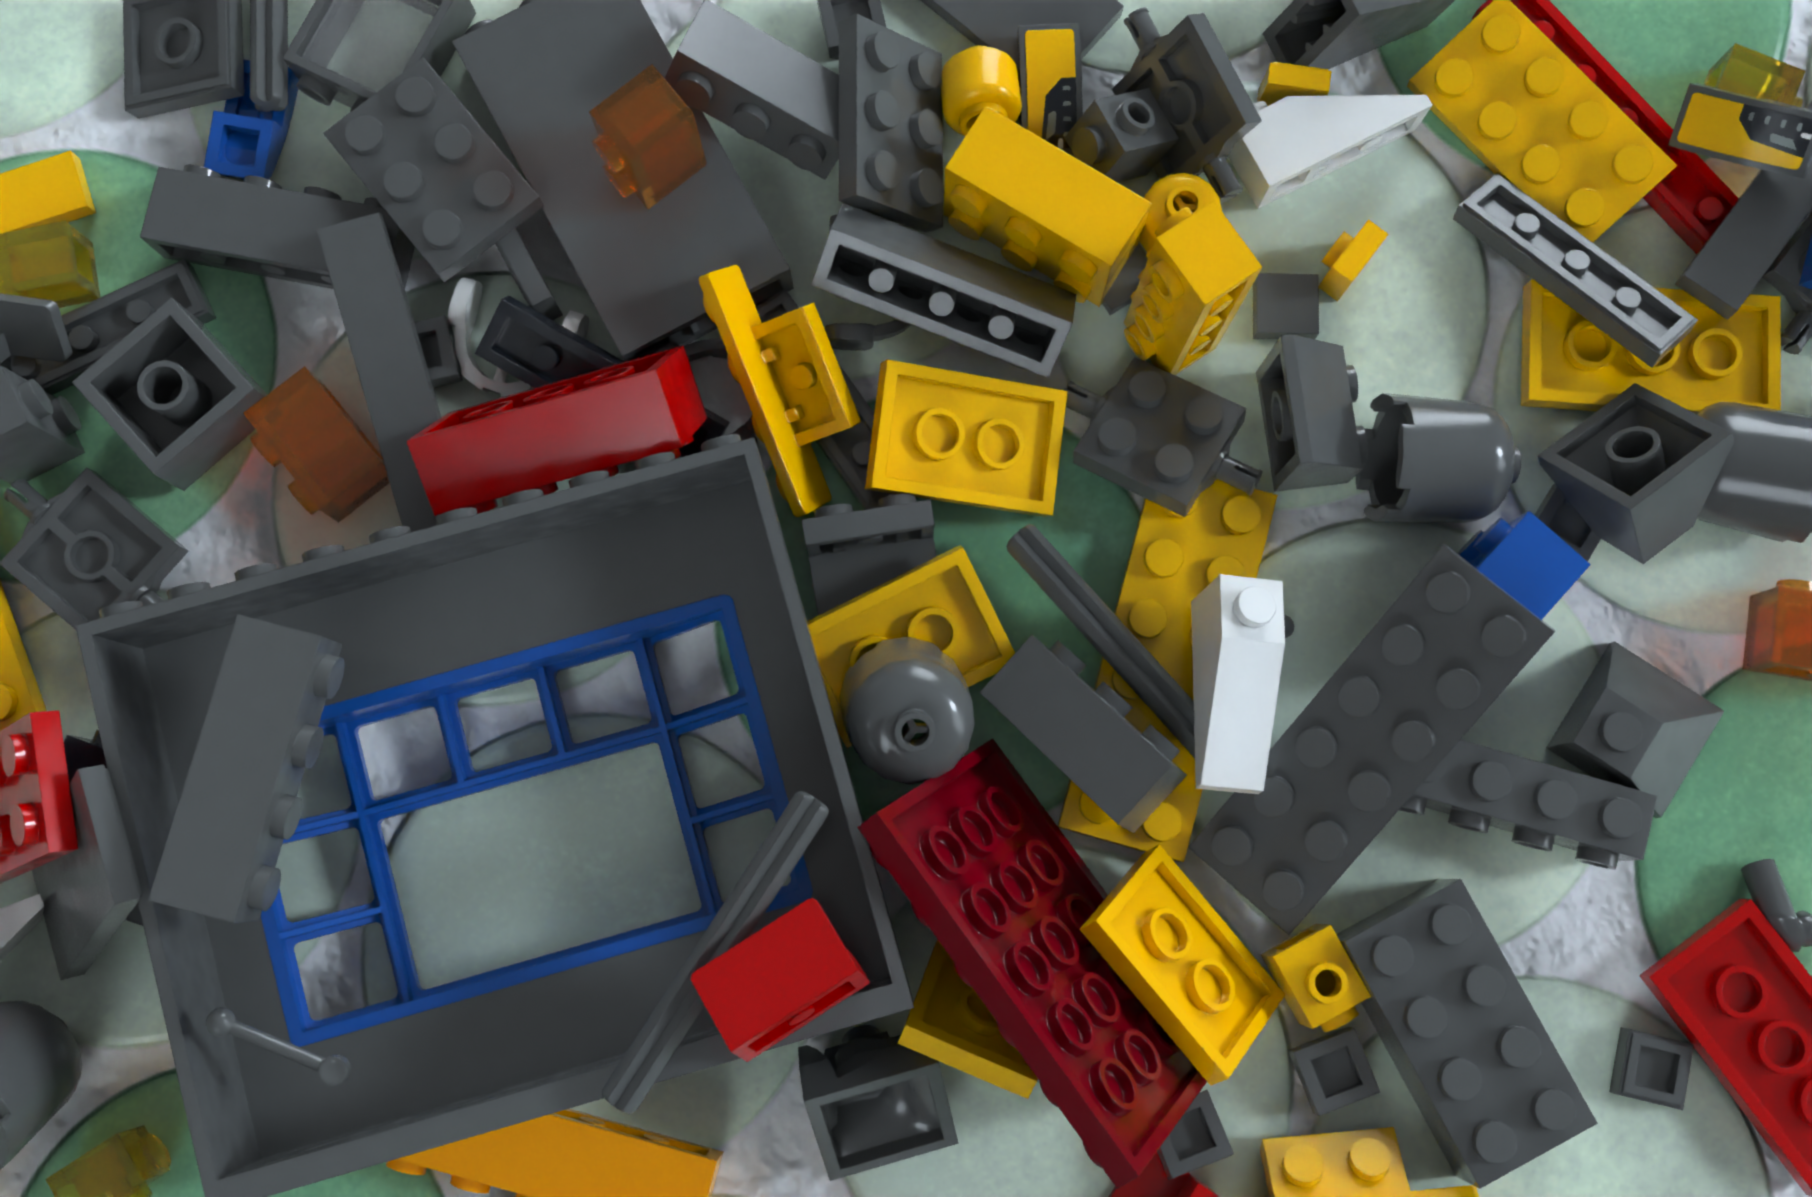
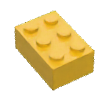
(1042, 207)

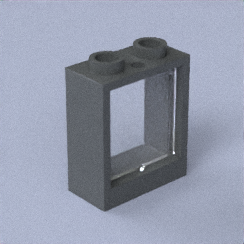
(362, 45)

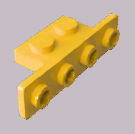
(787, 381)
(1342, 1166)

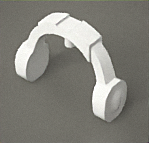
(463, 315)

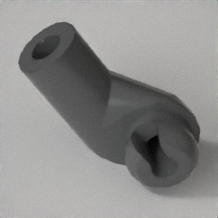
(1774, 902)

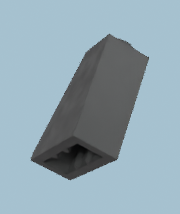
(1340, 30)

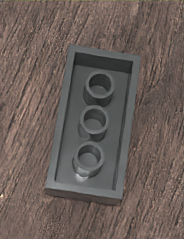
(1464, 1033)

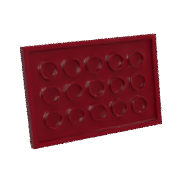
(1009, 911)

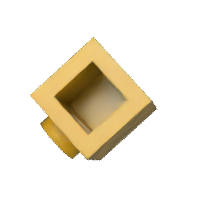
(1317, 978)

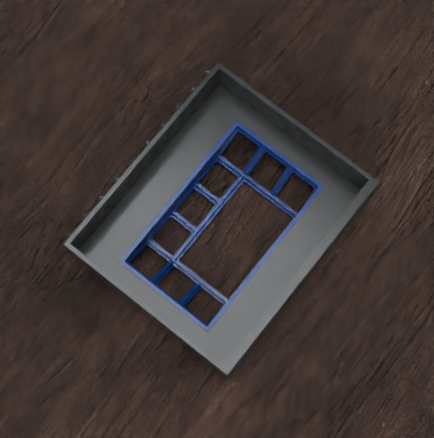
(420, 629)

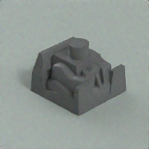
(873, 1102)

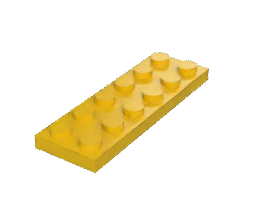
(1165, 571)

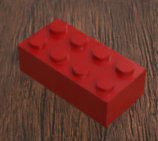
(559, 432)

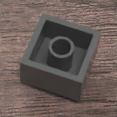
(173, 395)

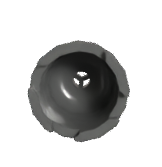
(1436, 460)
(1765, 475)
(903, 683)
(36, 1072)

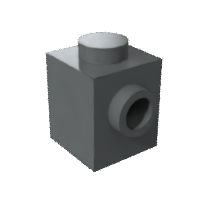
(1122, 135)

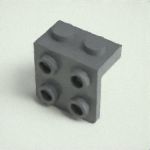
(866, 547)

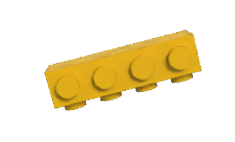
(1189, 288)

